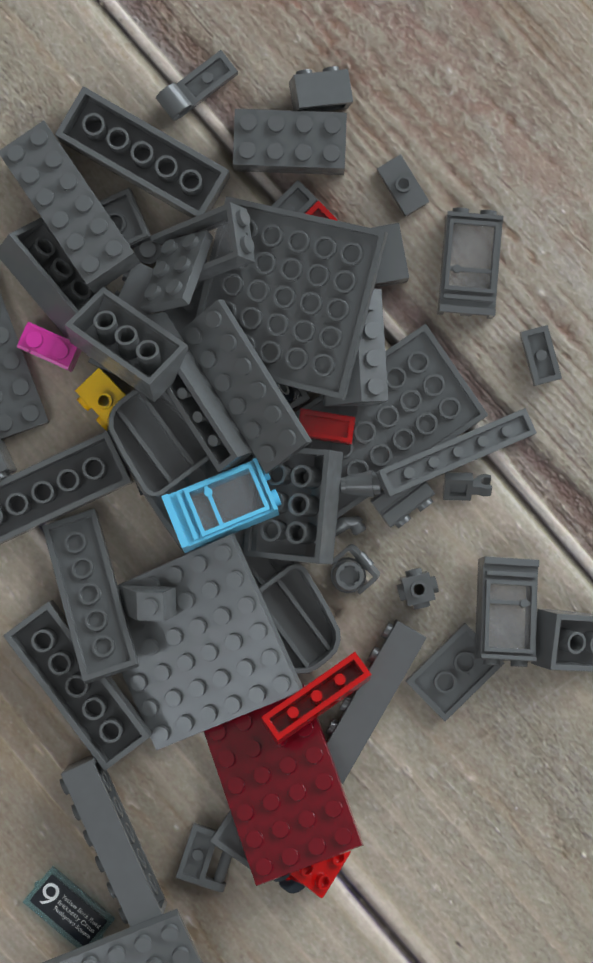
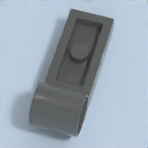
(196, 86)

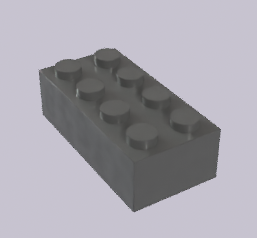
(289, 141)

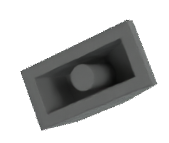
(149, 602)

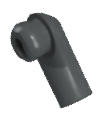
(353, 522)

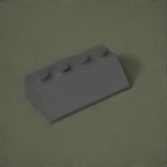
(45, 272)
(127, 343)
(369, 374)

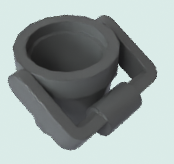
(350, 574)

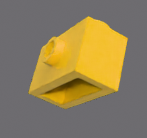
(99, 394)

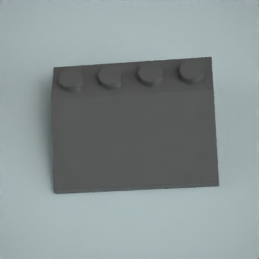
(308, 513)

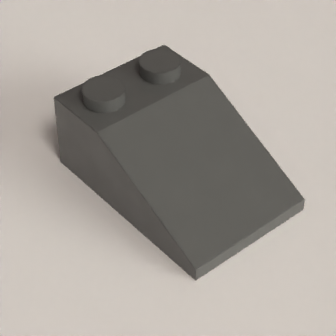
(564, 640)

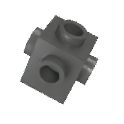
(414, 577)

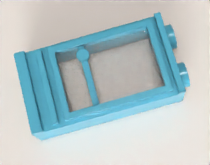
(221, 505)

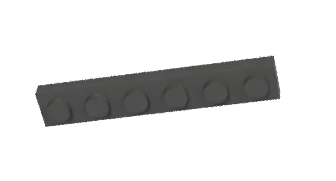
(456, 452)

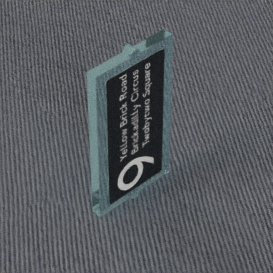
(68, 909)

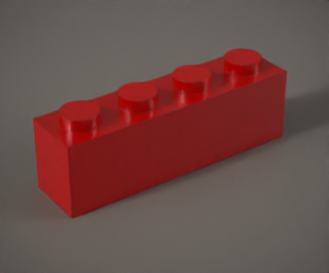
(316, 698)

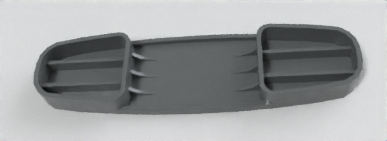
(167, 458)

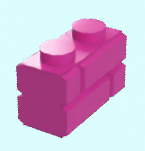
(49, 346)

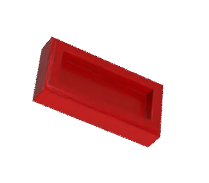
(327, 426)

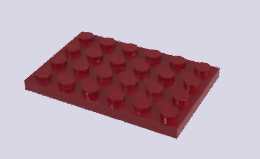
(282, 795)

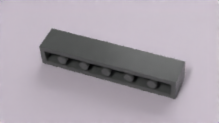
(204, 409)
(369, 702)

